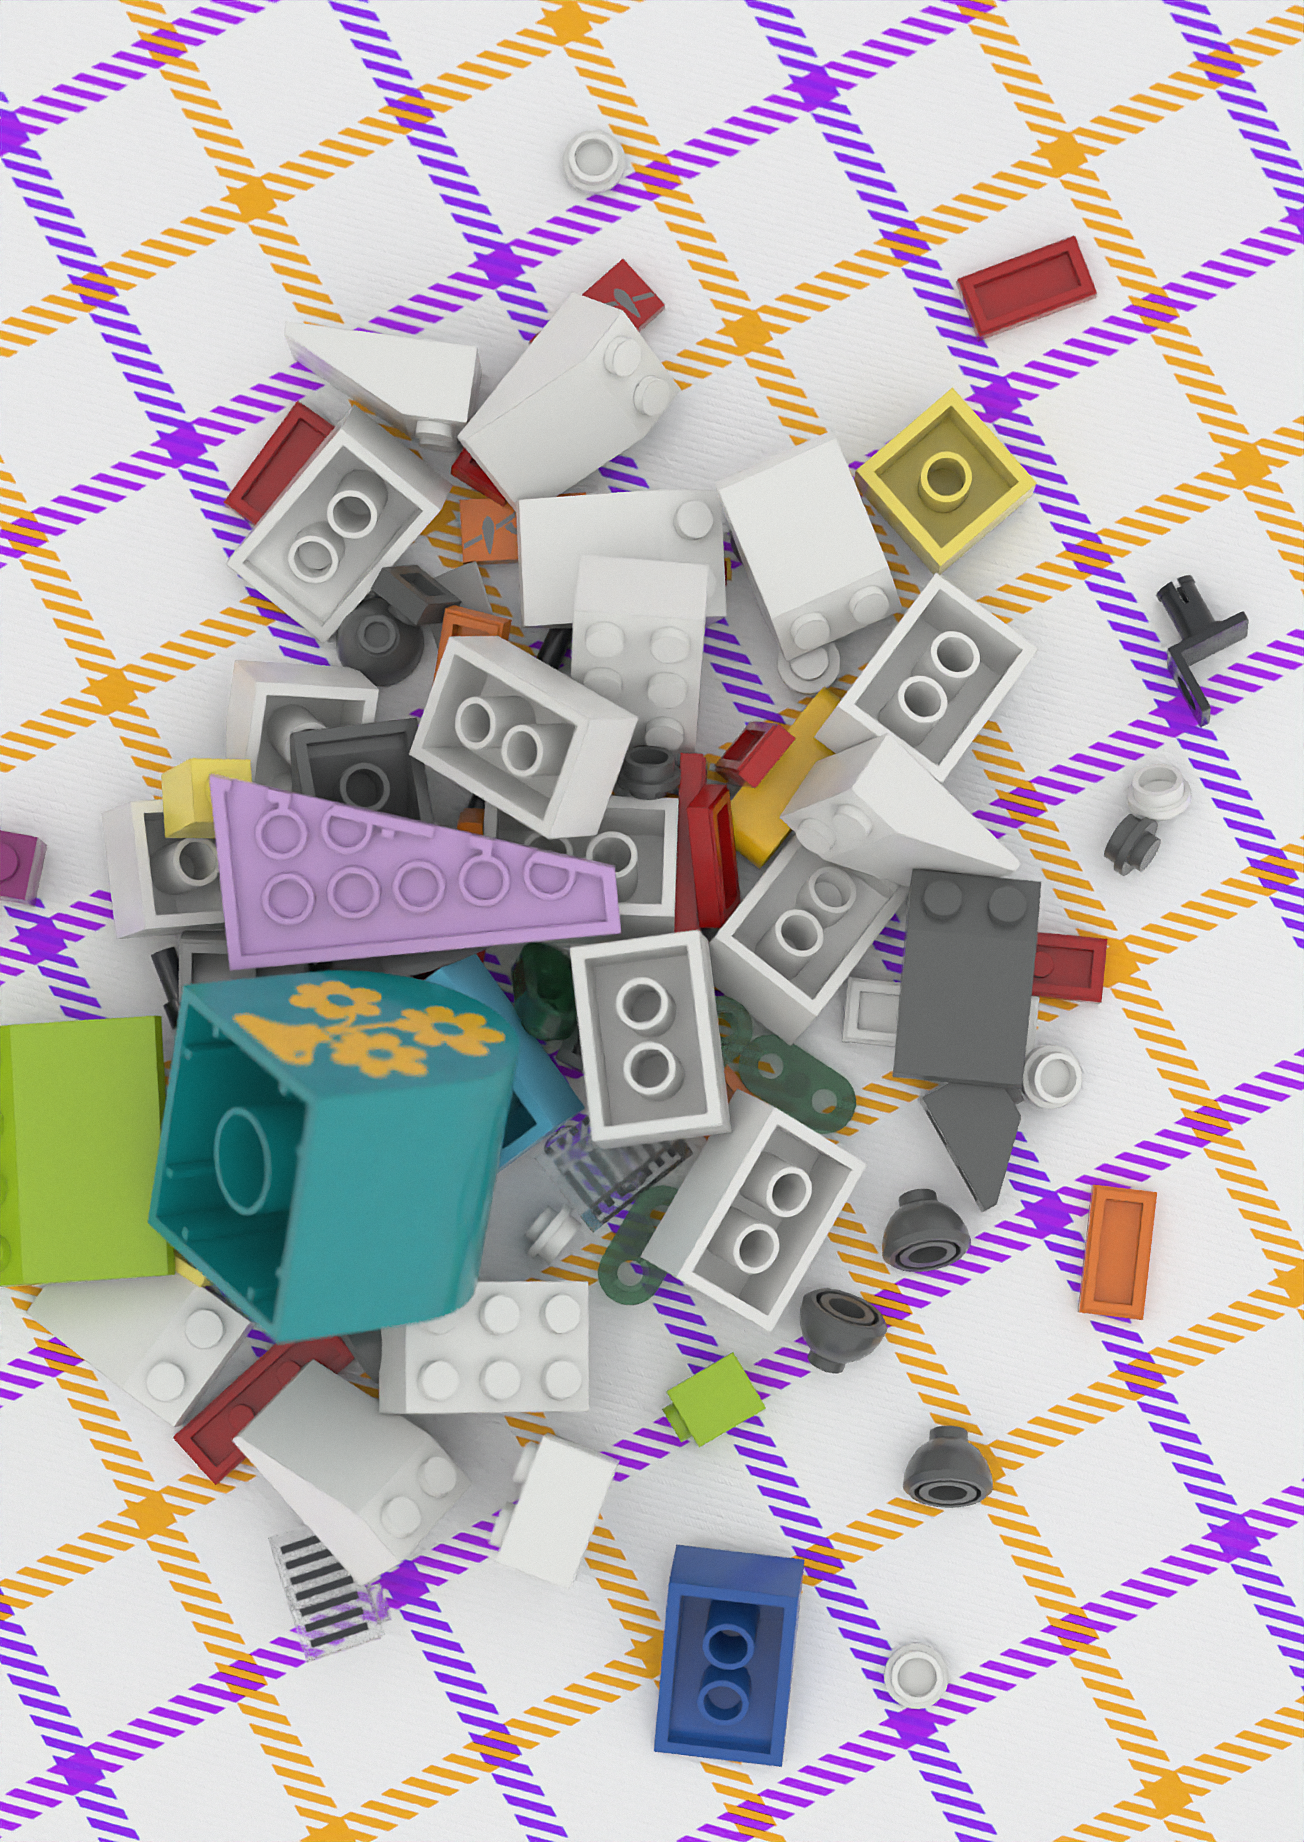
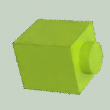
(712, 1401)

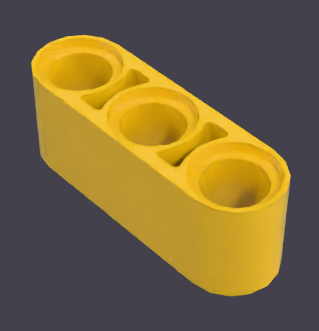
(758, 810)

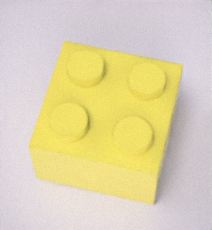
(944, 482)

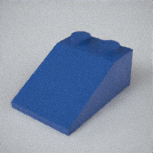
(728, 1655)

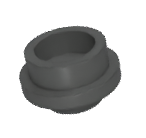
(649, 772)
(1133, 844)

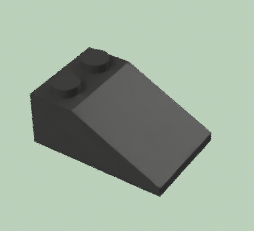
(363, 767)
(966, 979)

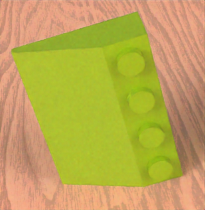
(80, 1150)

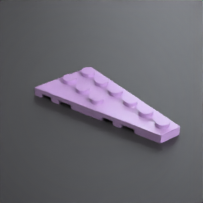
(353, 882)

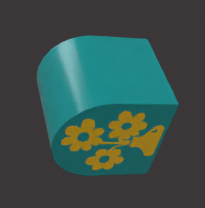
(334, 1146)

